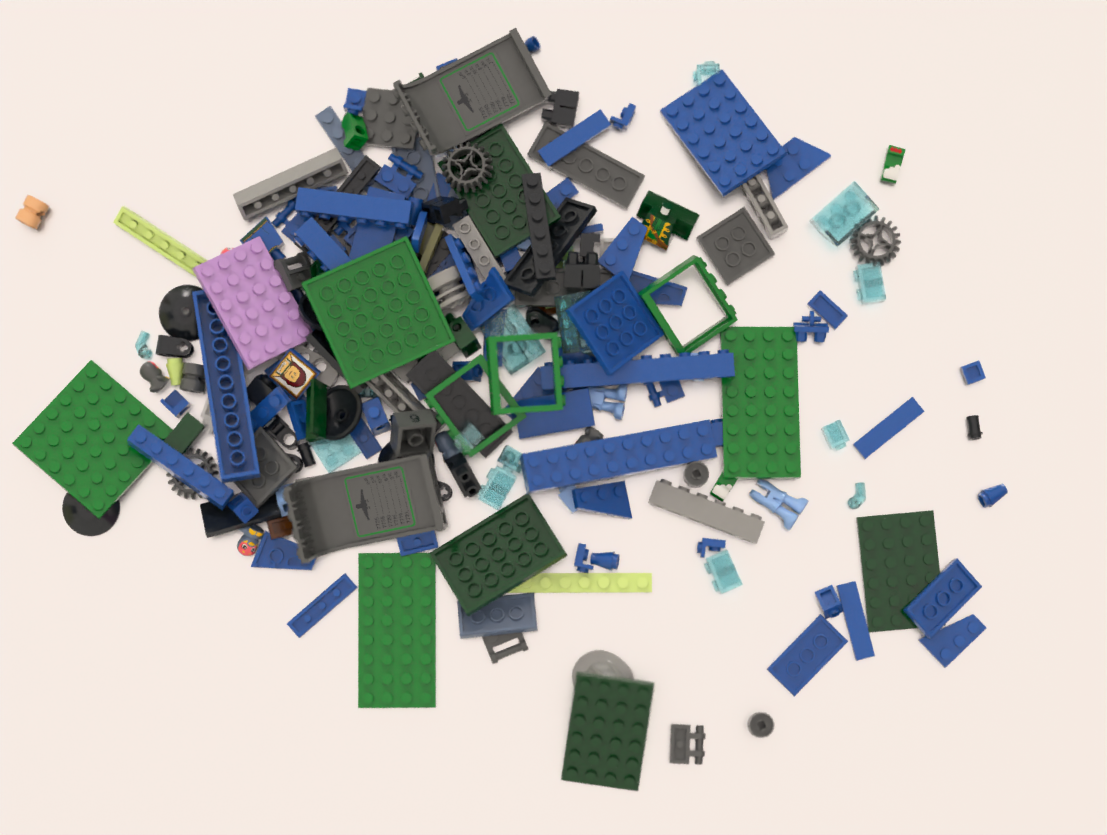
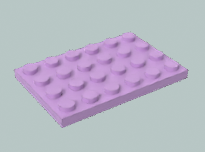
(252, 302)

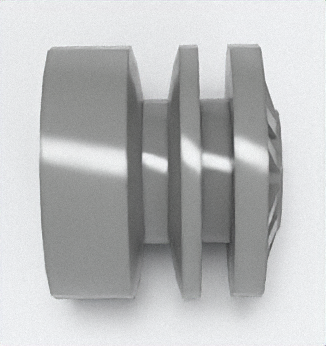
(449, 287)

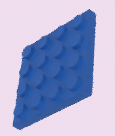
(614, 322)

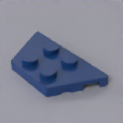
(797, 164)

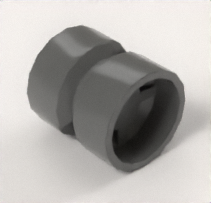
(193, 378)
(696, 474)
(760, 724)

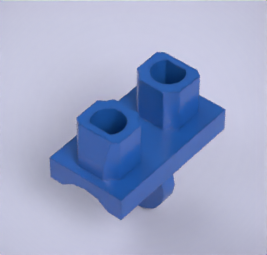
(819, 329)

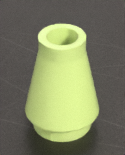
(175, 368)

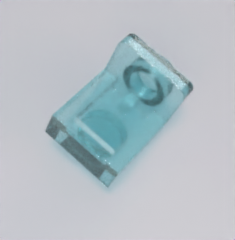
(706, 69)
(510, 459)

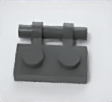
(680, 744)

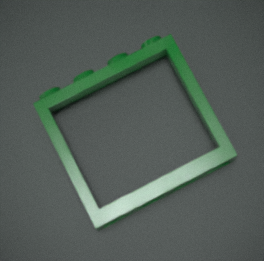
(718, 294)
(493, 373)
(443, 418)

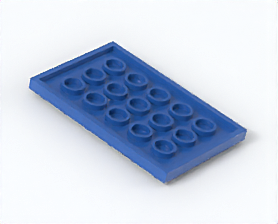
(723, 132)

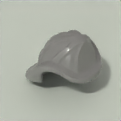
(602, 663)

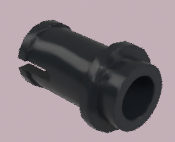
(974, 427)
(306, 454)

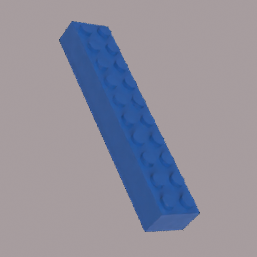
(226, 396)
(617, 456)

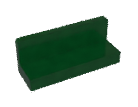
(686, 217)
(316, 411)
(184, 433)

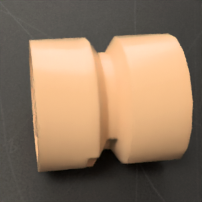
(32, 212)

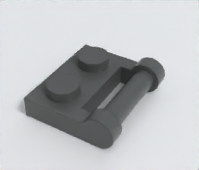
(294, 278)
(495, 640)

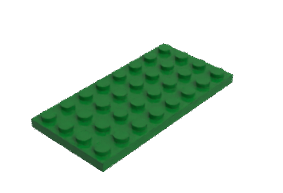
(761, 404)
(396, 630)

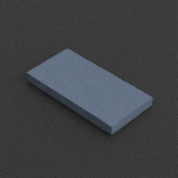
(425, 164)
(502, 616)

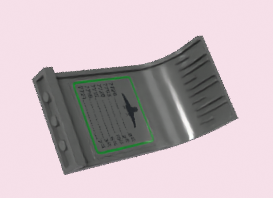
(473, 94)
(365, 505)

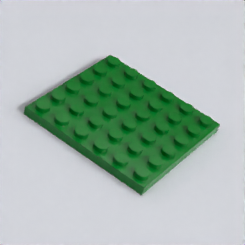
(378, 312)
(85, 437)

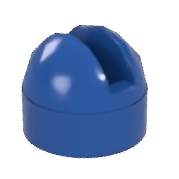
(532, 44)

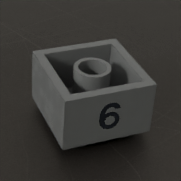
(412, 432)

